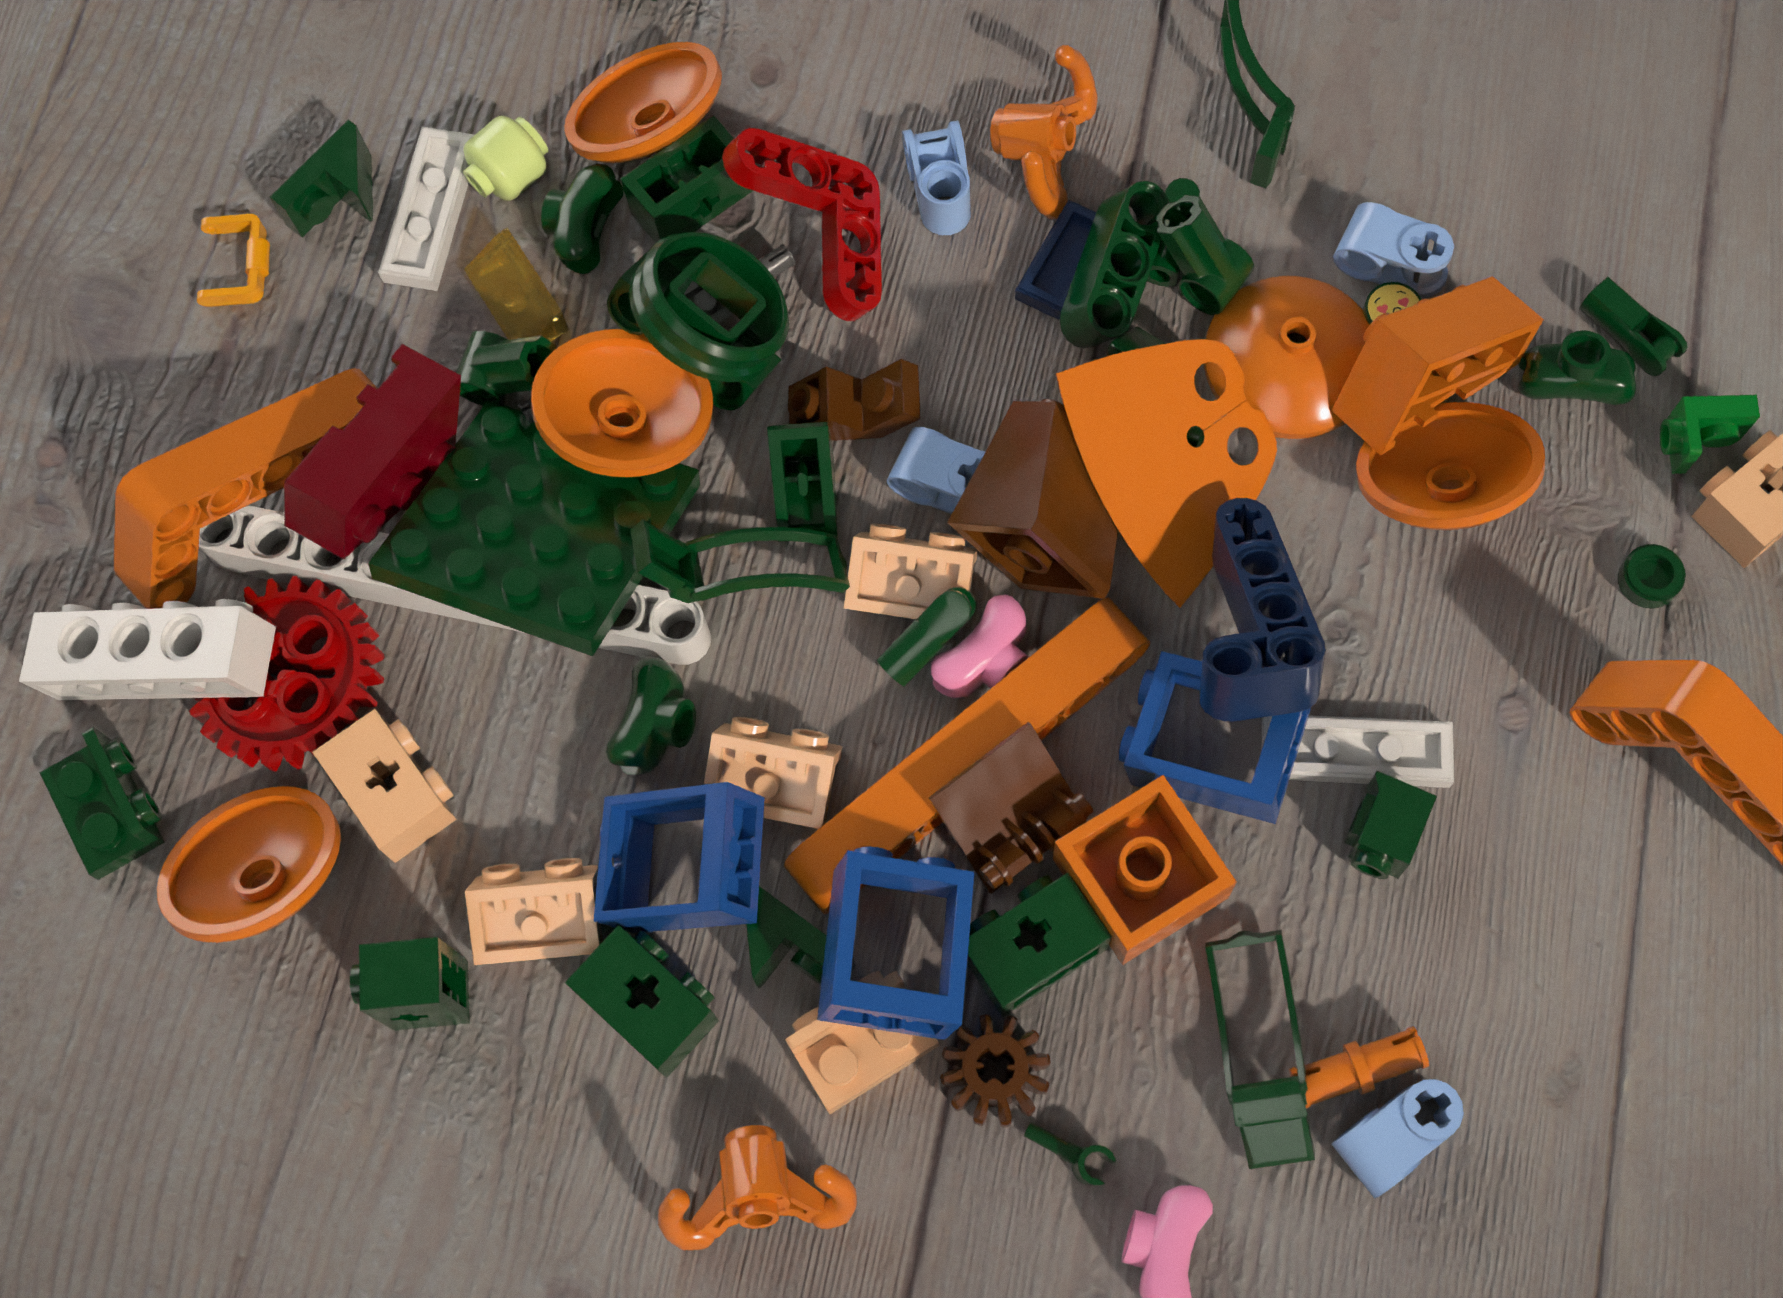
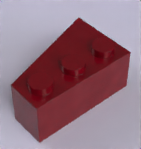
(379, 460)

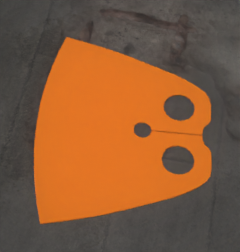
(1132, 435)

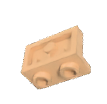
(905, 574)
(787, 770)
(533, 912)
(852, 1059)

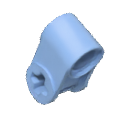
(939, 170)
(1392, 247)
(933, 469)
(1390, 1140)

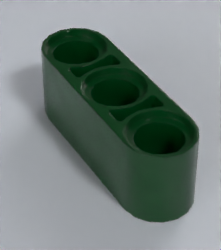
(1095, 280)

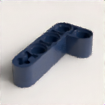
(1279, 648)

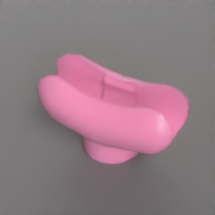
(985, 653)
(1165, 1241)

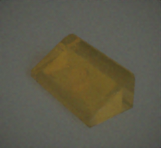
(515, 291)

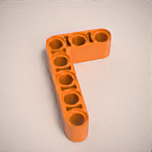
(212, 476)
(1707, 723)

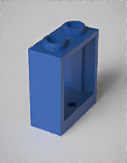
(1254, 800)
(727, 866)
(885, 1006)

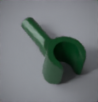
(1069, 1152)

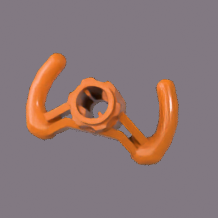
(1045, 132)
(755, 1192)

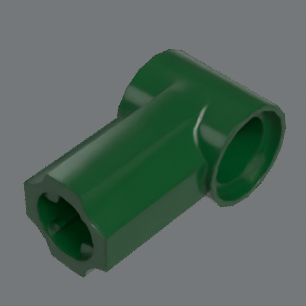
(1210, 263)
(500, 365)

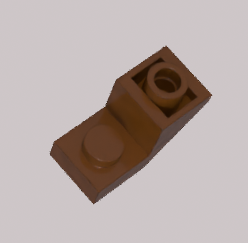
(855, 405)

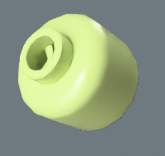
(505, 158)

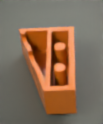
(1430, 354)

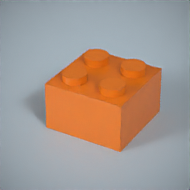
(1144, 868)

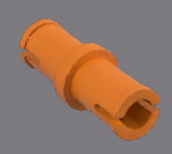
(1363, 1066)

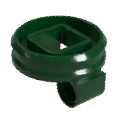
(652, 303)

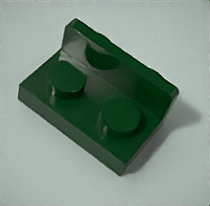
(102, 804)

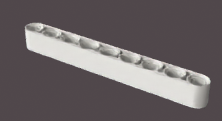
(260, 529)

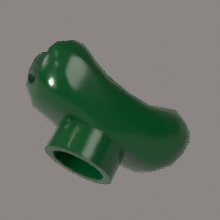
(580, 215)
(1578, 369)
(653, 719)

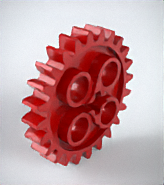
(274, 721)

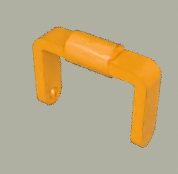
(256, 260)

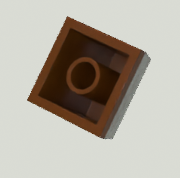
(1037, 507)

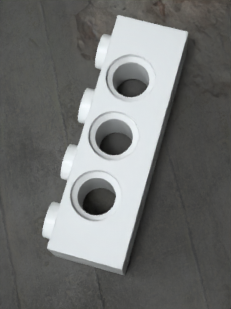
(149, 652)

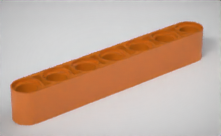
(1039, 691)

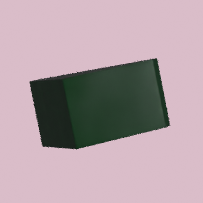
(803, 476)

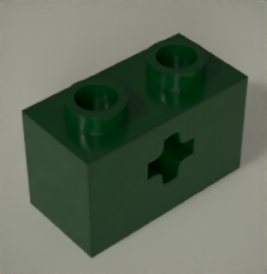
(683, 183)
(1070, 940)
(411, 983)
(609, 987)

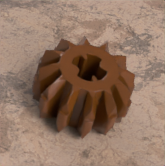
(994, 1093)

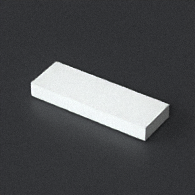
(427, 211)
(1358, 747)

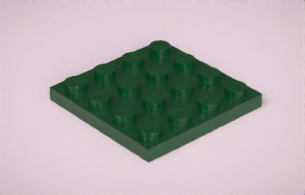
(528, 534)

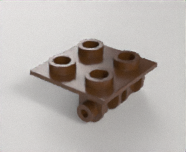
(1009, 808)

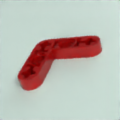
(837, 204)

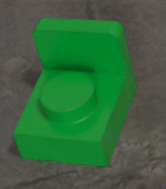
(1705, 422)

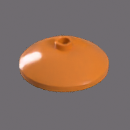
(644, 103)
(1286, 379)
(614, 382)
(1456, 469)
(249, 864)

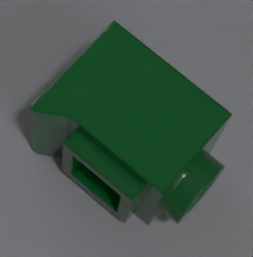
(1388, 826)

